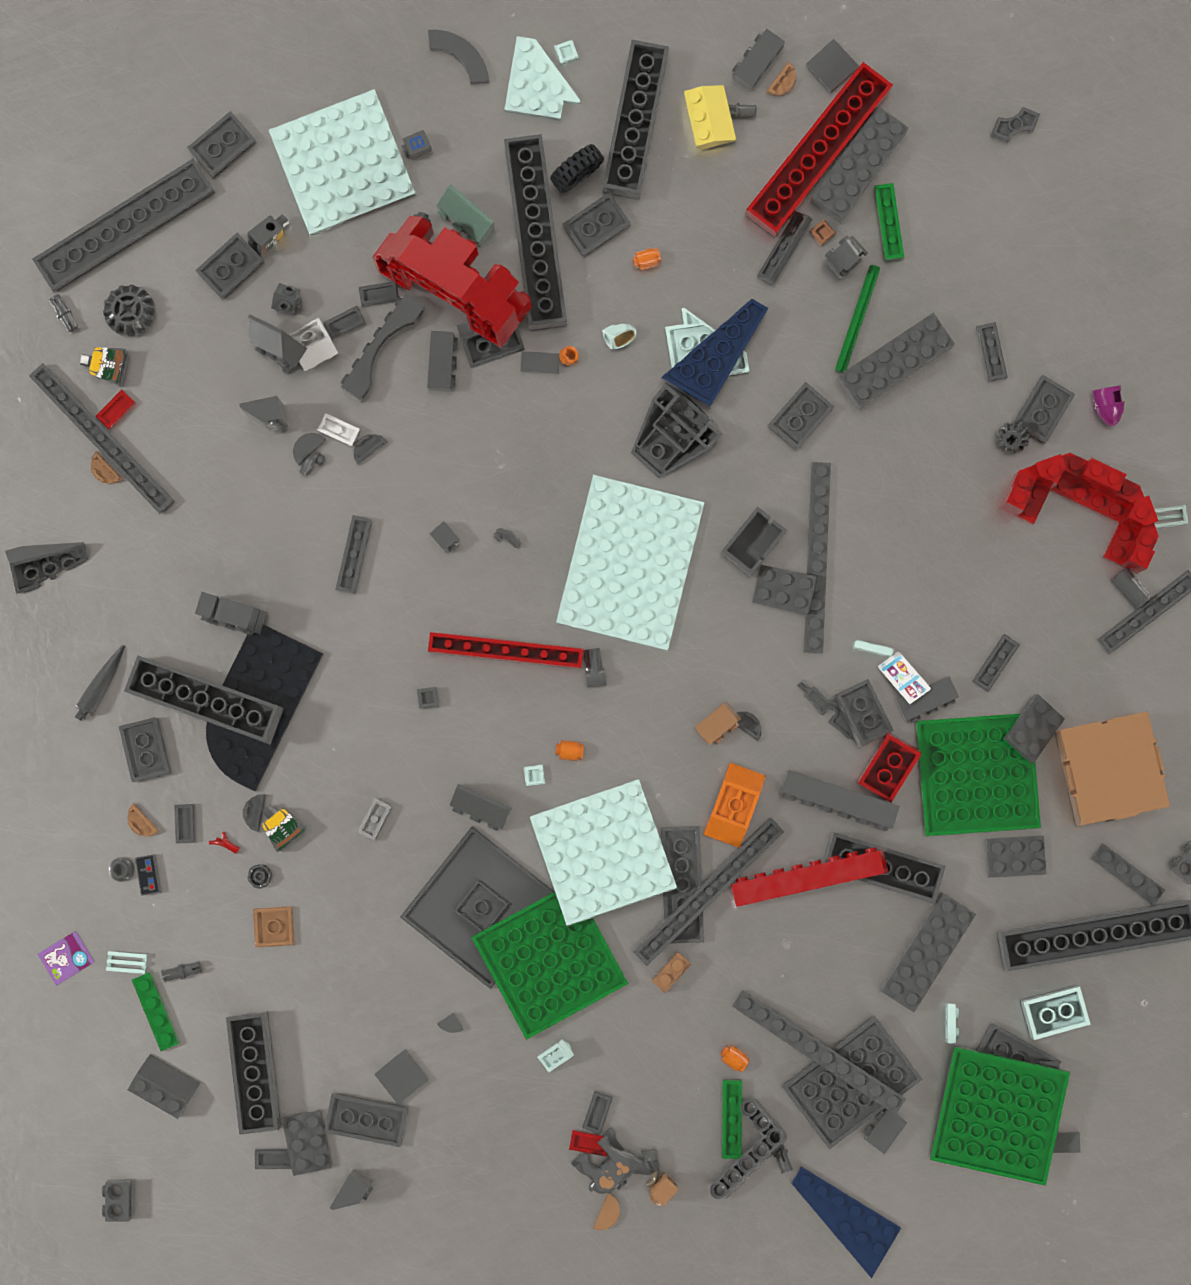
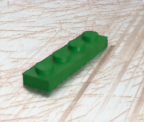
(889, 221)
(155, 1011)
(731, 1119)

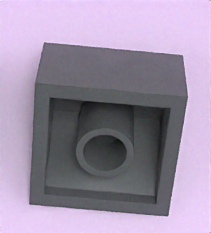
(353, 1191)

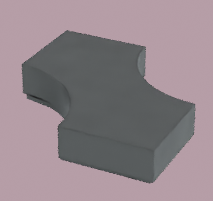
(1008, 127)

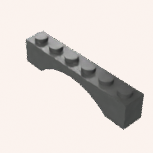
(404, 315)

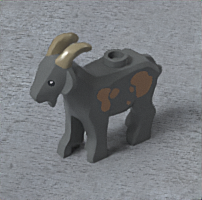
(617, 1167)

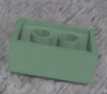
(465, 216)

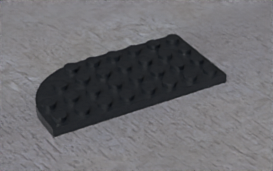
(272, 670)

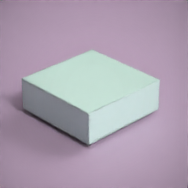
(566, 52)
(534, 775)

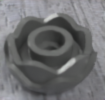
(126, 866)
(253, 877)

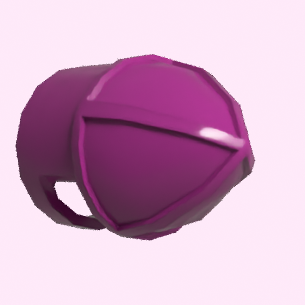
(1109, 404)

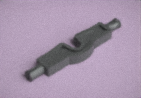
(823, 704)

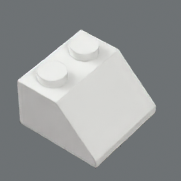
(316, 341)

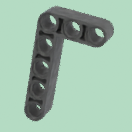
(753, 1153)

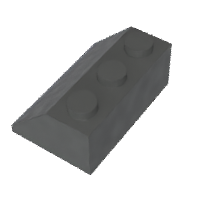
(274, 342)
(482, 350)
(267, 412)
(480, 807)
(163, 1086)

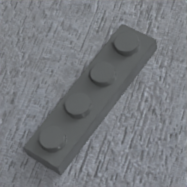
(784, 247)
(353, 554)
(1128, 874)

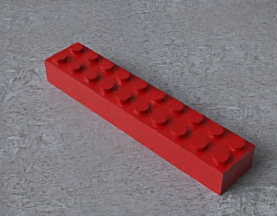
(818, 149)

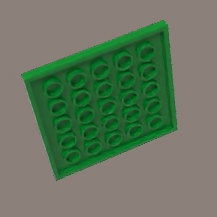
(974, 777)
(547, 966)
(1000, 1115)

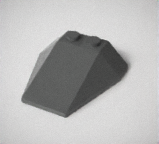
(673, 432)

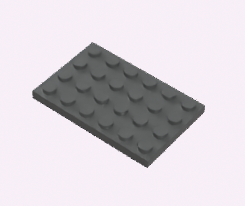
(834, 1105)

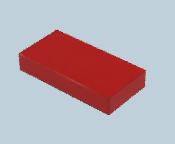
(115, 409)
(587, 1142)

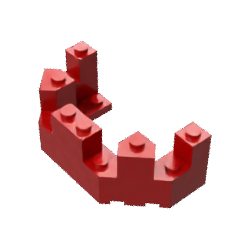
(447, 273)
(1097, 489)

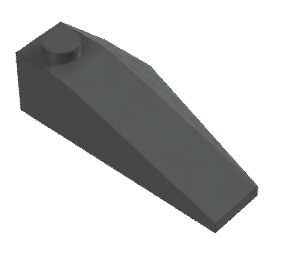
(38, 563)

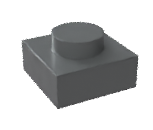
(427, 697)

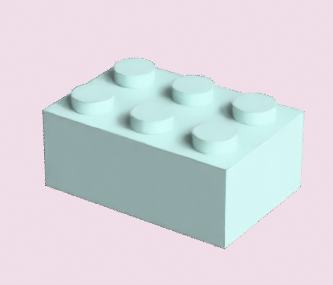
(1055, 1012)

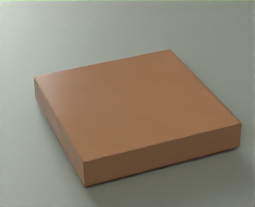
(273, 926)

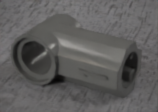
(594, 671)

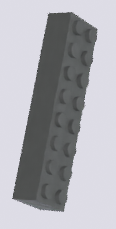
(635, 119)
(204, 699)

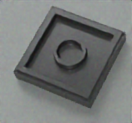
(832, 65)
(401, 1077)

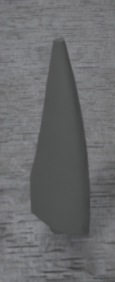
(95, 691)

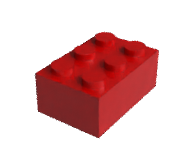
(889, 767)

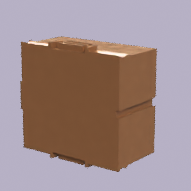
(1112, 769)

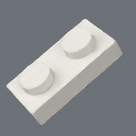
(338, 430)

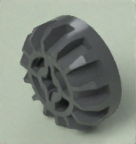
(118, 322)

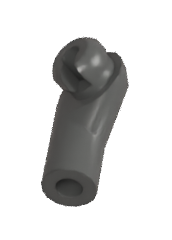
(310, 461)

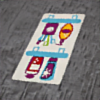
(904, 677)

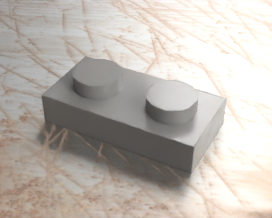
(374, 819)

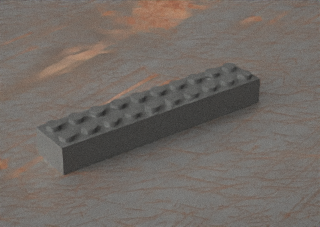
(535, 231)
(1095, 935)

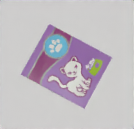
(65, 958)

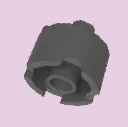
(846, 256)

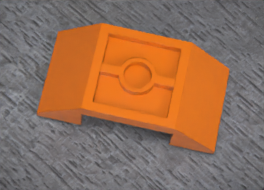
(734, 805)

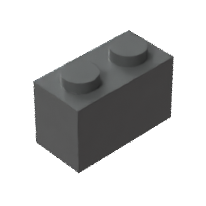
(884, 1130)

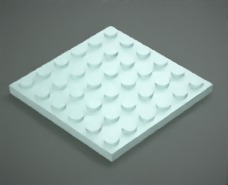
(342, 162)
(603, 852)

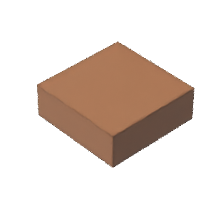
(822, 232)

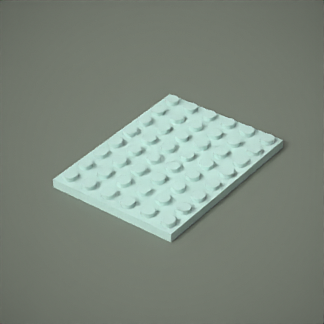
(630, 562)

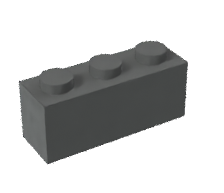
(757, 59)
(442, 361)
(941, 693)

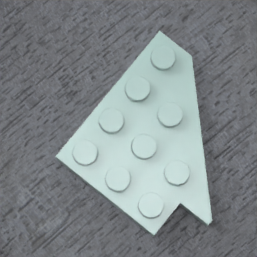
(536, 84)
(686, 337)

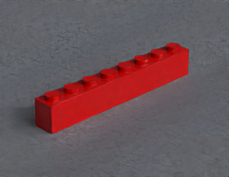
(505, 650)
(808, 878)

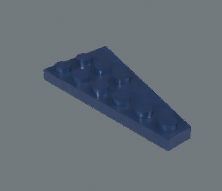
(857, 1227)

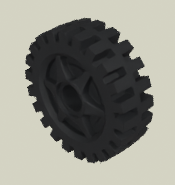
(577, 168)

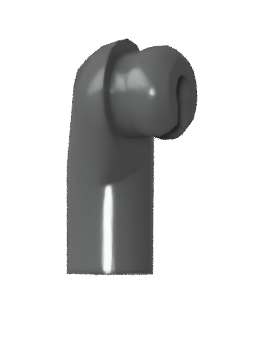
(508, 535)

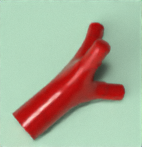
(225, 843)

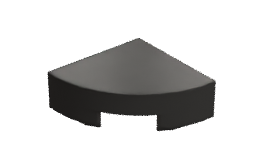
(450, 1024)

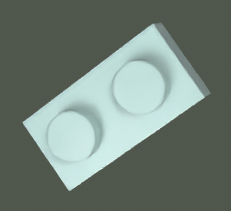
(951, 1014)

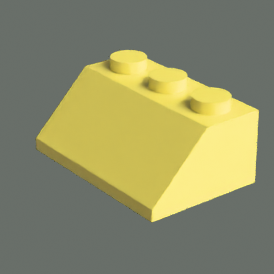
(710, 116)

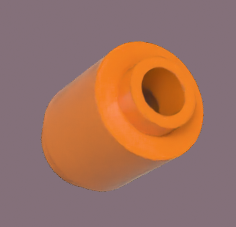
(647, 259)
(569, 750)
(734, 1058)

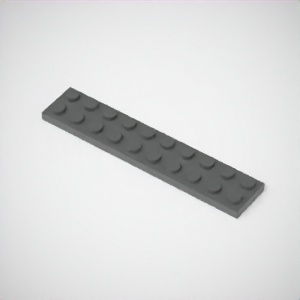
(123, 225)

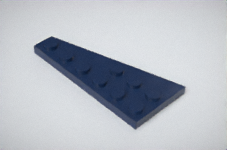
(711, 362)

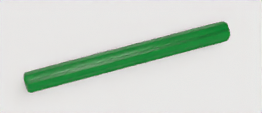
(857, 318)

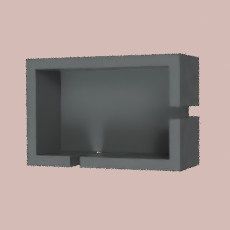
(753, 541)
(230, 614)

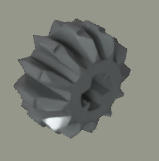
(1008, 440)

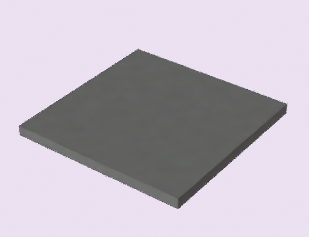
(469, 894)

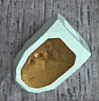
(619, 335)

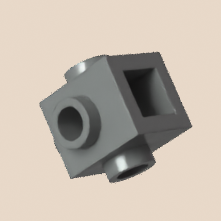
(286, 299)

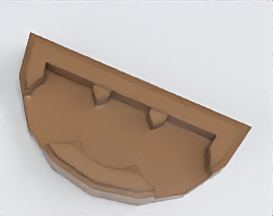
(784, 81)
(103, 471)
(140, 823)
(608, 1214)

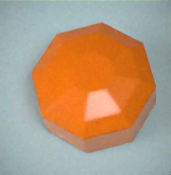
(568, 355)

